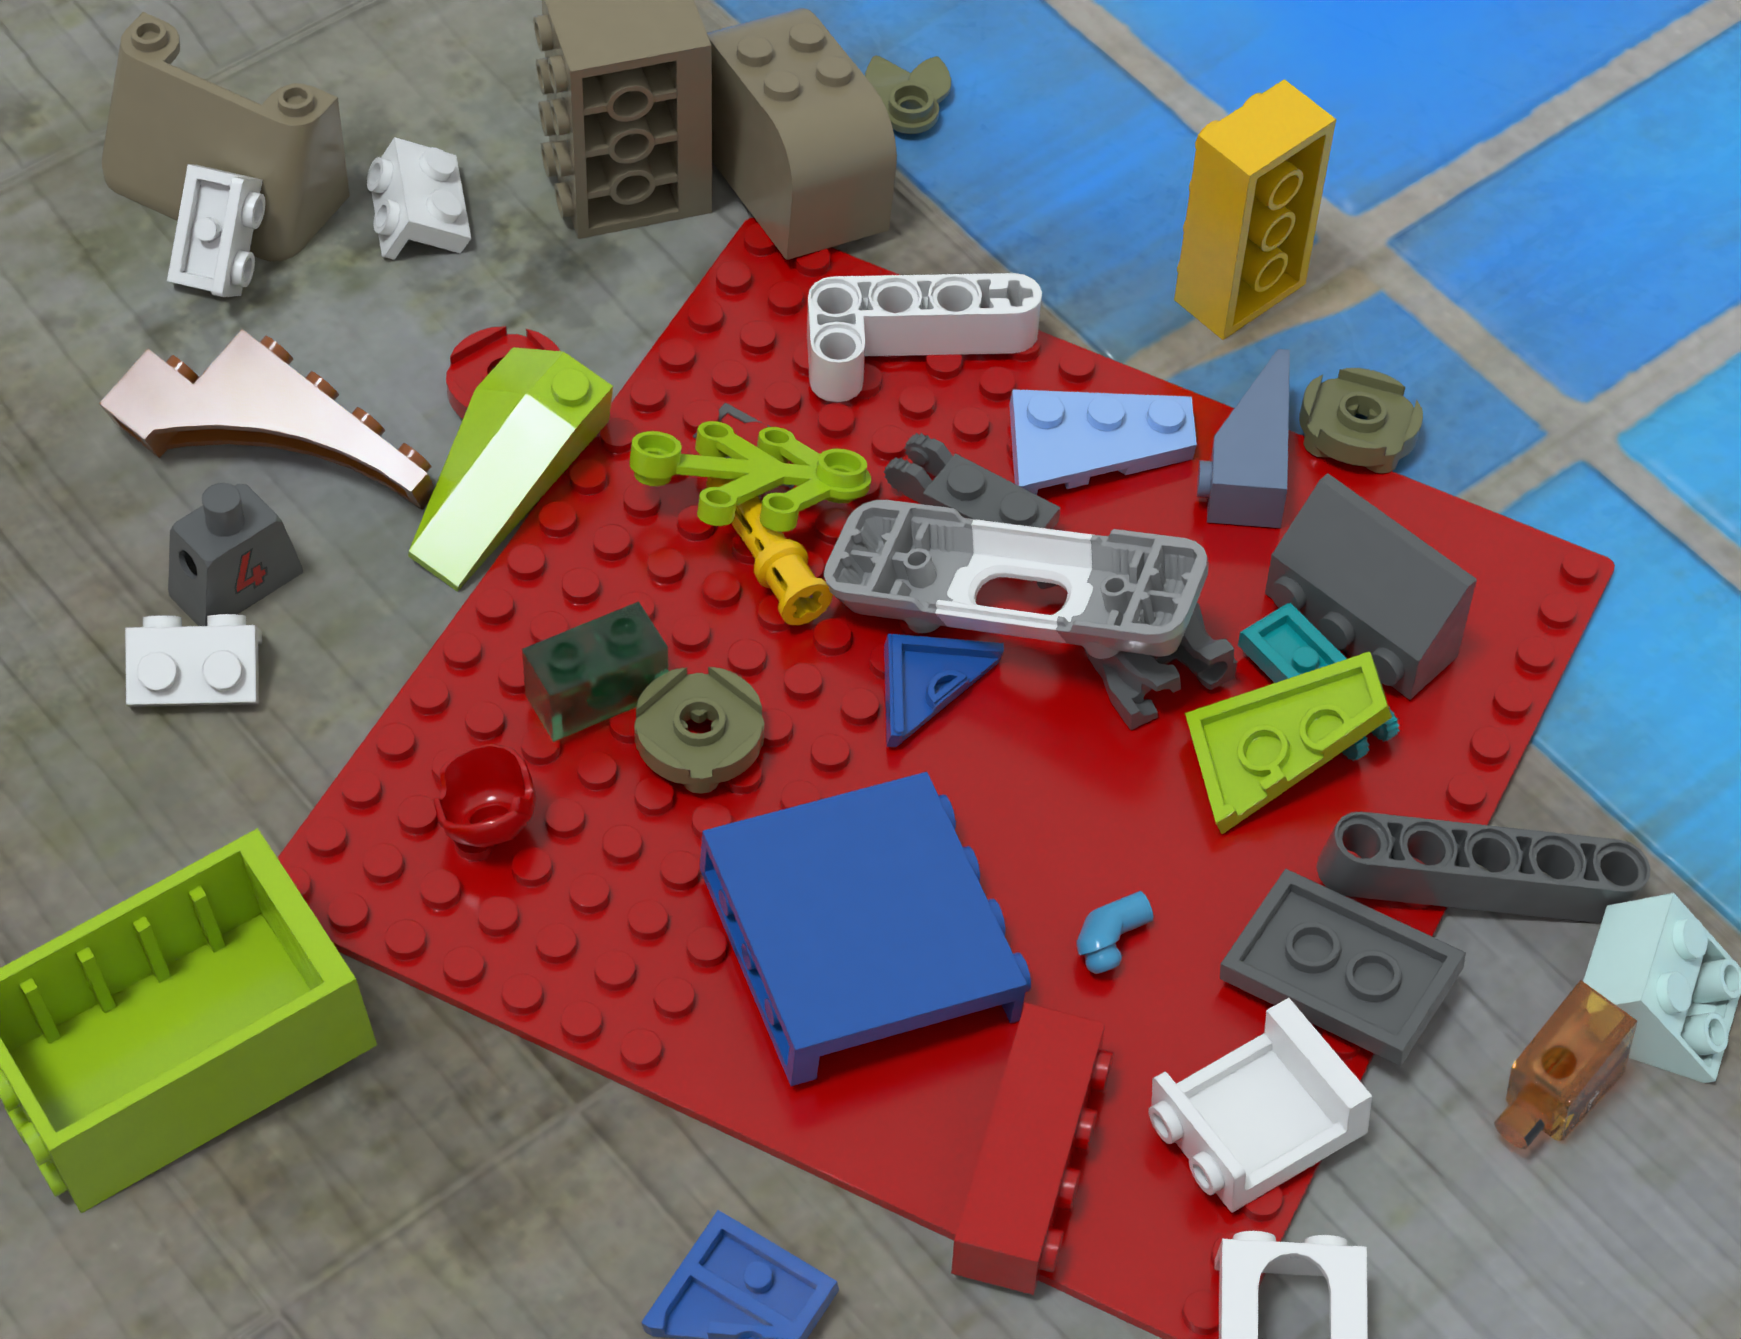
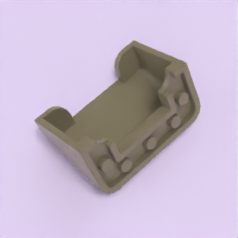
(175, 119)

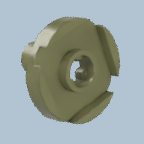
(1335, 432)
(703, 758)

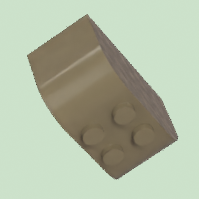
(800, 133)

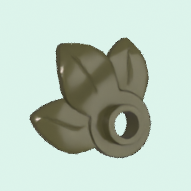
(912, 96)

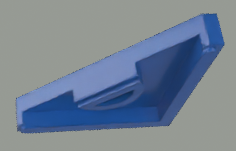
(929, 675)

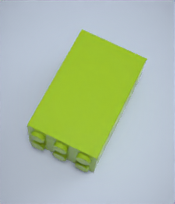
(172, 1021)

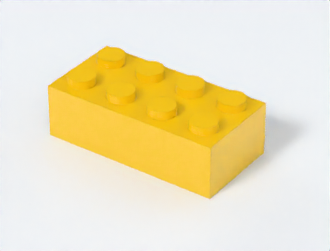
(1253, 208)

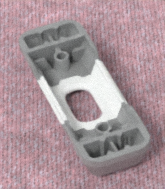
(931, 562)

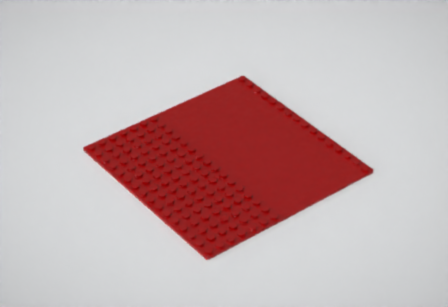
(598, 911)

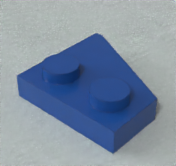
(740, 1289)

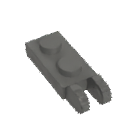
(965, 487)

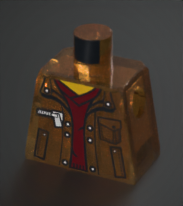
(1566, 1068)

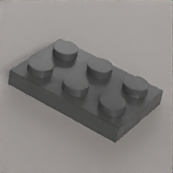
(1343, 966)

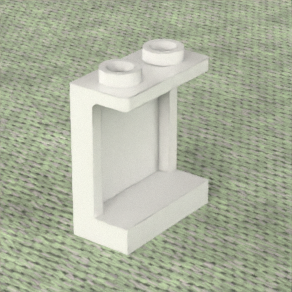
(1262, 1110)

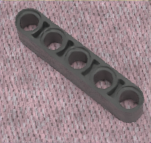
(1454, 879)

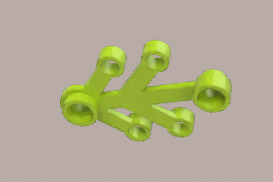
(832, 475)

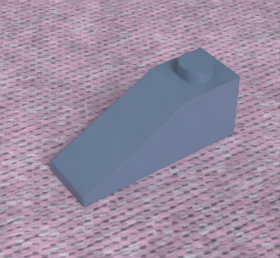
(1250, 454)

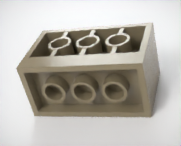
(626, 111)

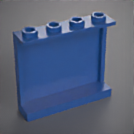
(859, 920)

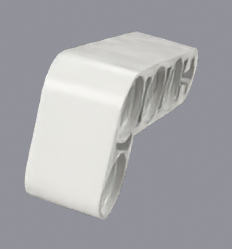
(913, 317)

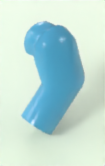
(1106, 925)

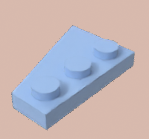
(1087, 434)

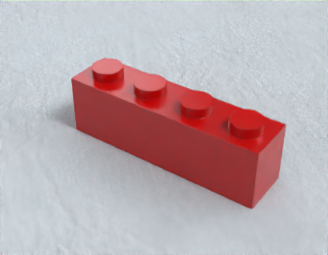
(1029, 1150)

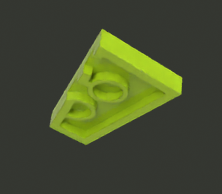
(1282, 733)

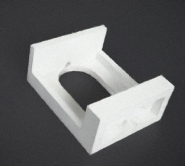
(1257, 1252)

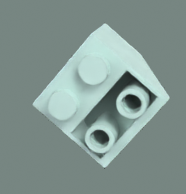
(1671, 979)

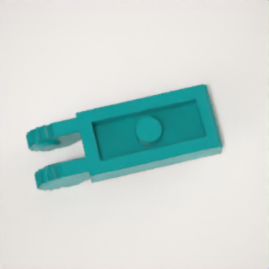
(1290, 645)

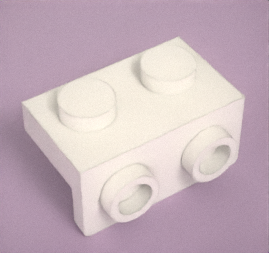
(417, 198)
(216, 231)
(192, 662)

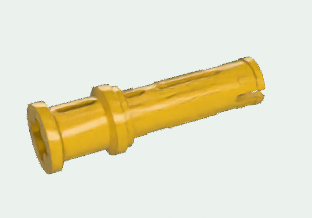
(780, 564)

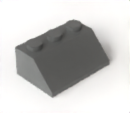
(1372, 586)

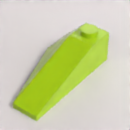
(508, 452)

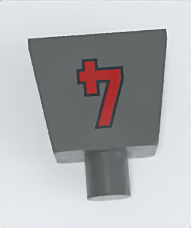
(228, 554)

